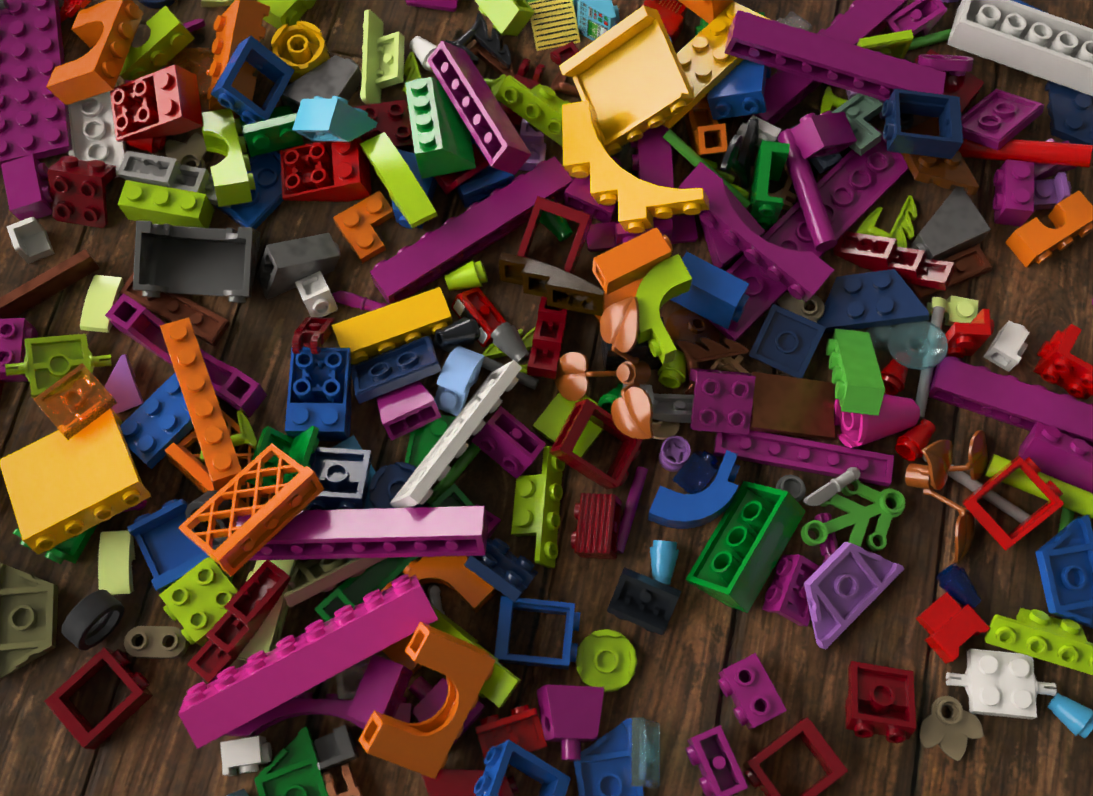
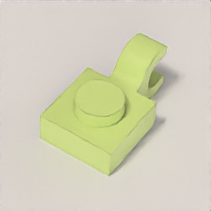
(956, 309)

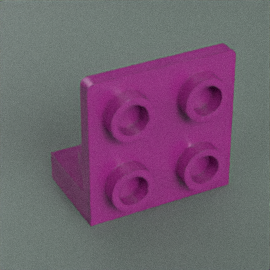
(722, 401)

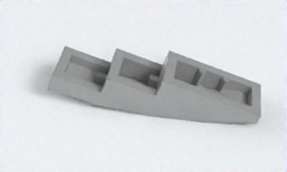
(167, 173)

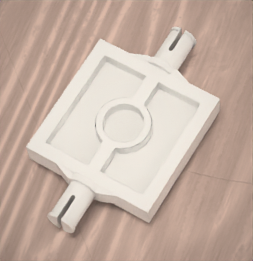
(1001, 684)

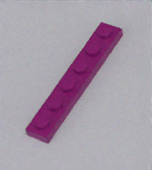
(806, 455)

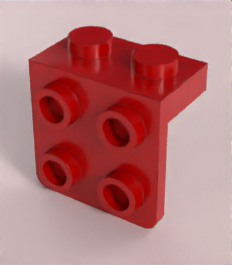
(1062, 367)

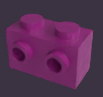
(823, 134)
(27, 187)
(1013, 192)
(12, 345)
(508, 442)
(751, 692)
(716, 763)

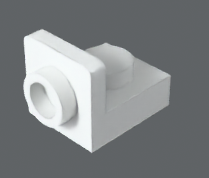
(766, 131)
(316, 295)

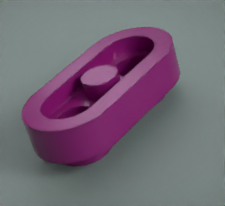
(955, 64)

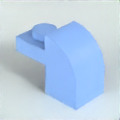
(457, 378)

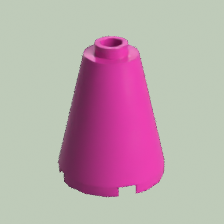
(860, 429)

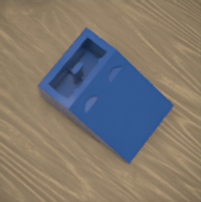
(320, 393)

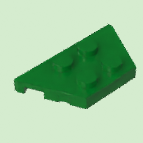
(293, 770)

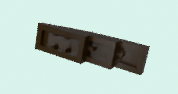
(560, 287)

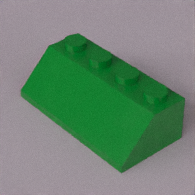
(438, 132)
(746, 545)

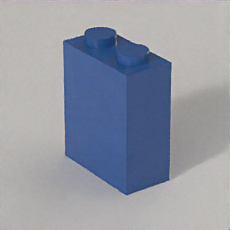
(713, 292)

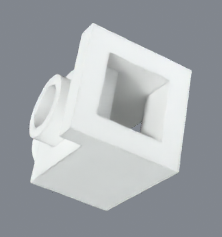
(1008, 346)
(245, 755)

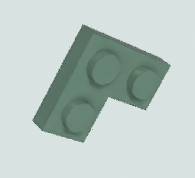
(858, 112)

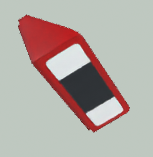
(477, 306)

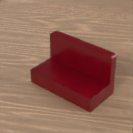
(451, 181)

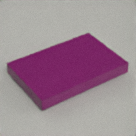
(999, 118)

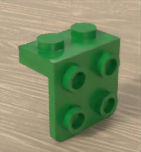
(272, 133)
(297, 448)

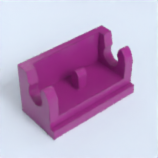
(380, 689)

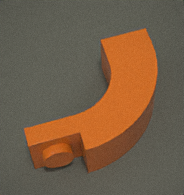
(704, 132)

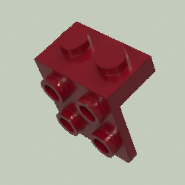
(80, 191)

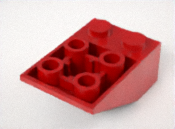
(157, 105)
(325, 172)

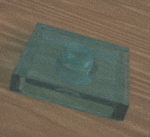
(645, 753)

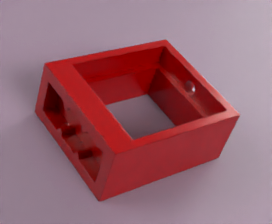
(1049, 489)

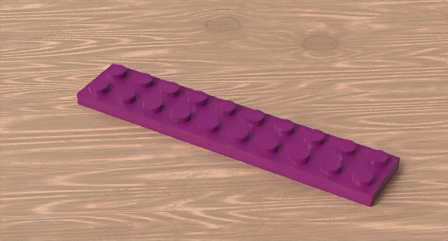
(847, 195)

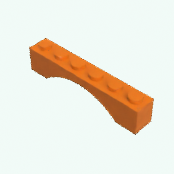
(201, 402)

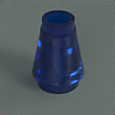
(958, 585)

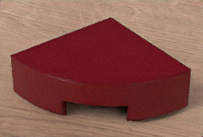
(563, 53)

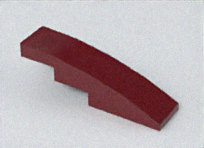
(882, 253)
(547, 340)
(241, 621)

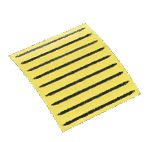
(554, 23)

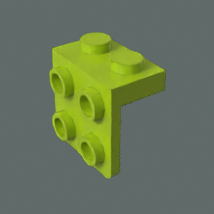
(199, 600)

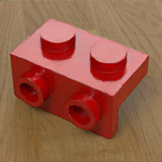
(967, 338)
(521, 728)

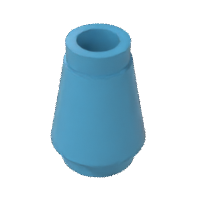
(663, 560)
(1072, 714)

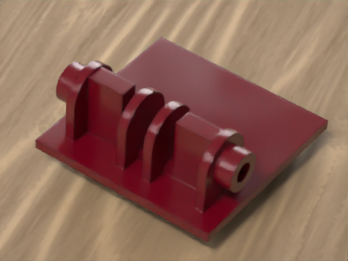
(392, 119)

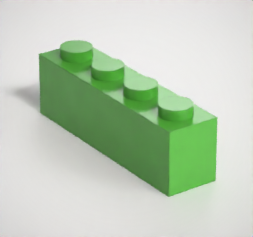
(855, 372)

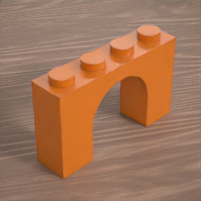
(110, 31)
(627, 264)
(448, 572)
(426, 744)

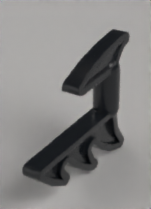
(480, 33)
(747, 153)

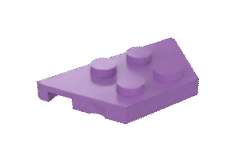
(845, 589)

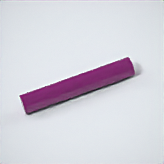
(808, 195)

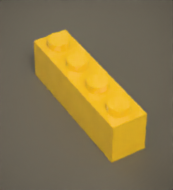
(393, 325)

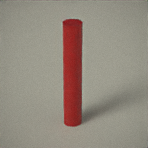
(1032, 151)

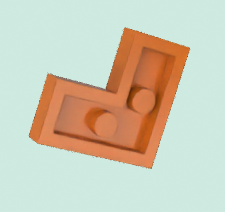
(358, 224)

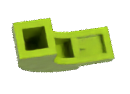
(658, 286)

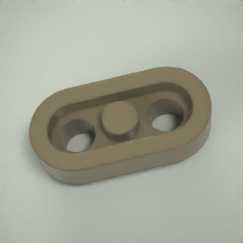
(155, 642)

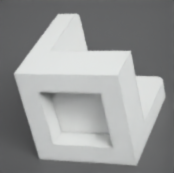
(30, 240)

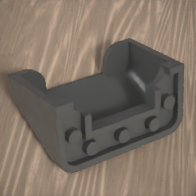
(195, 261)

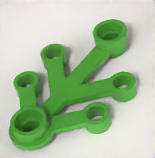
(858, 516)

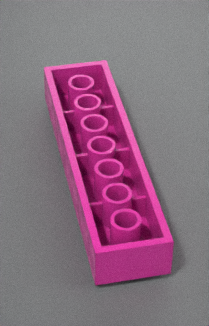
(305, 660)

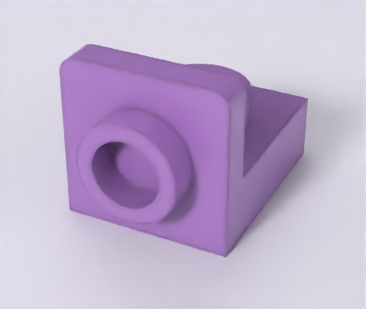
(1051, 191)

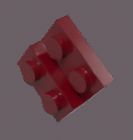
(880, 702)

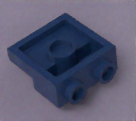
(343, 476)
(503, 569)

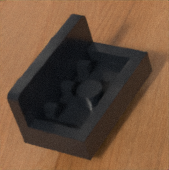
(643, 601)

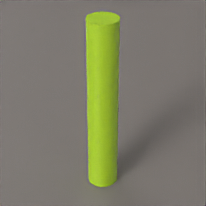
(1073, 497)

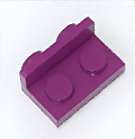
(787, 589)

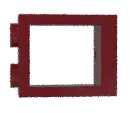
(566, 212)
(571, 432)
(71, 717)
(815, 743)

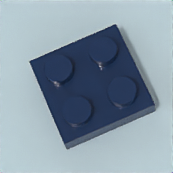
(787, 341)

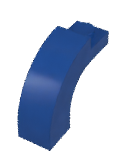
(697, 509)

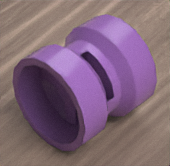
(674, 447)

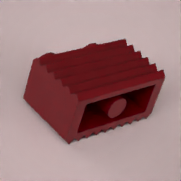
(597, 526)

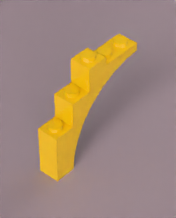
(610, 183)

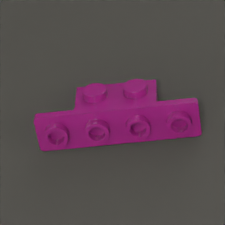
(611, 234)

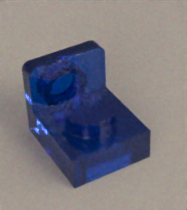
(697, 472)

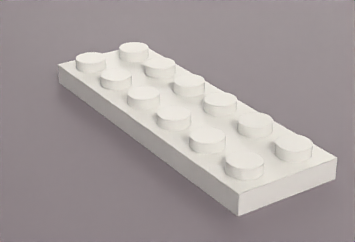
(453, 441)

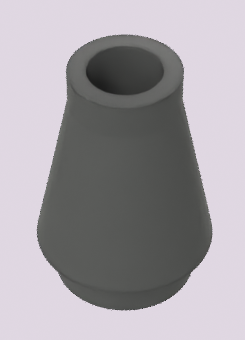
(509, 341)

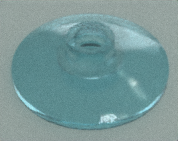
(918, 335)

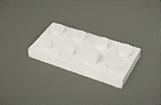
(94, 131)

